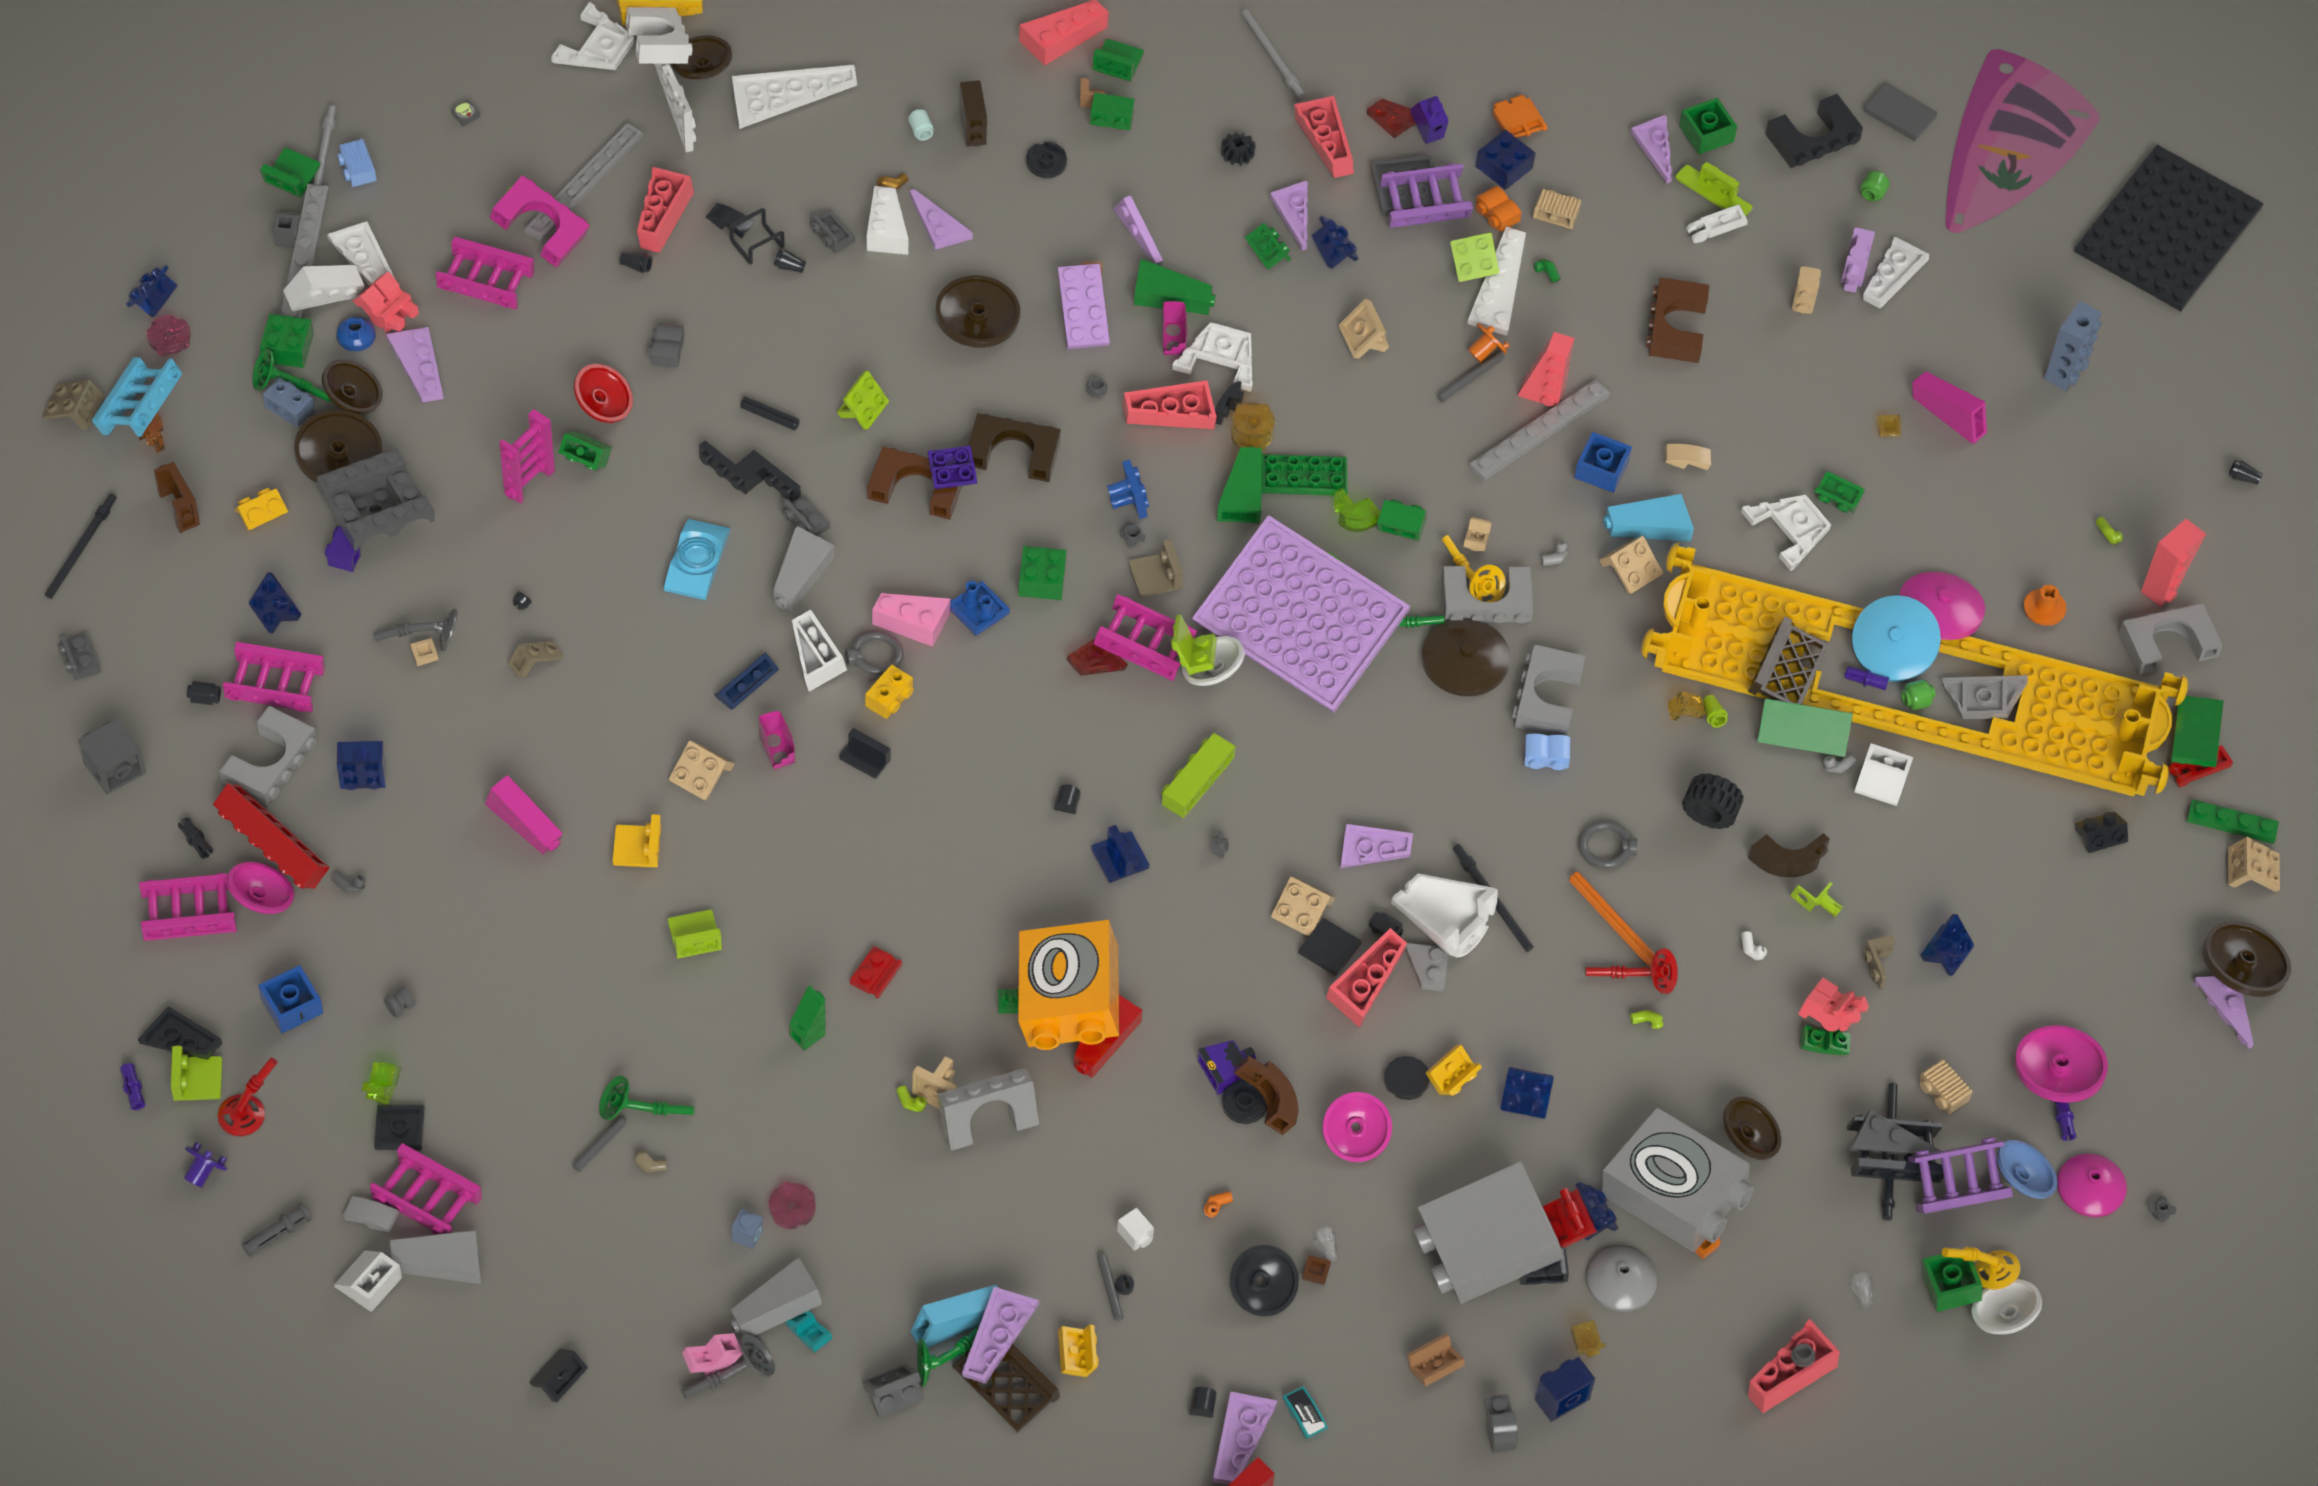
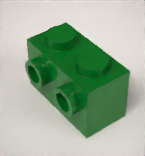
(1112, 111)
(584, 450)
(1402, 519)

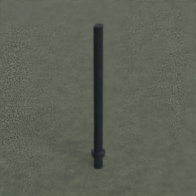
(1888, 1203)

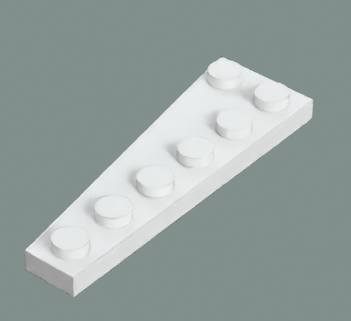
(1497, 292)

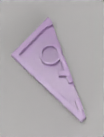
(1653, 140)
(1292, 207)
(1131, 218)
(939, 225)
(2228, 1005)

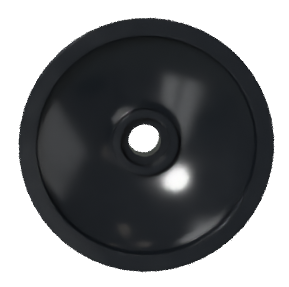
(1278, 1284)

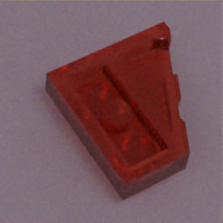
(1391, 117)
(1095, 660)

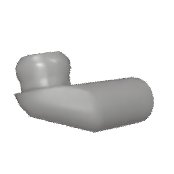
(1838, 766)

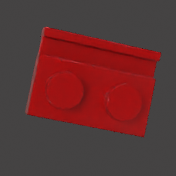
(875, 972)

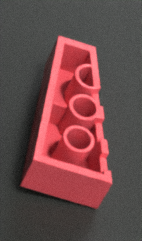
(1062, 31)
(1325, 131)
(663, 207)
(1549, 373)
(2171, 562)
(1362, 983)
(1784, 1378)

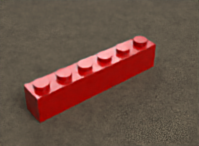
(270, 836)

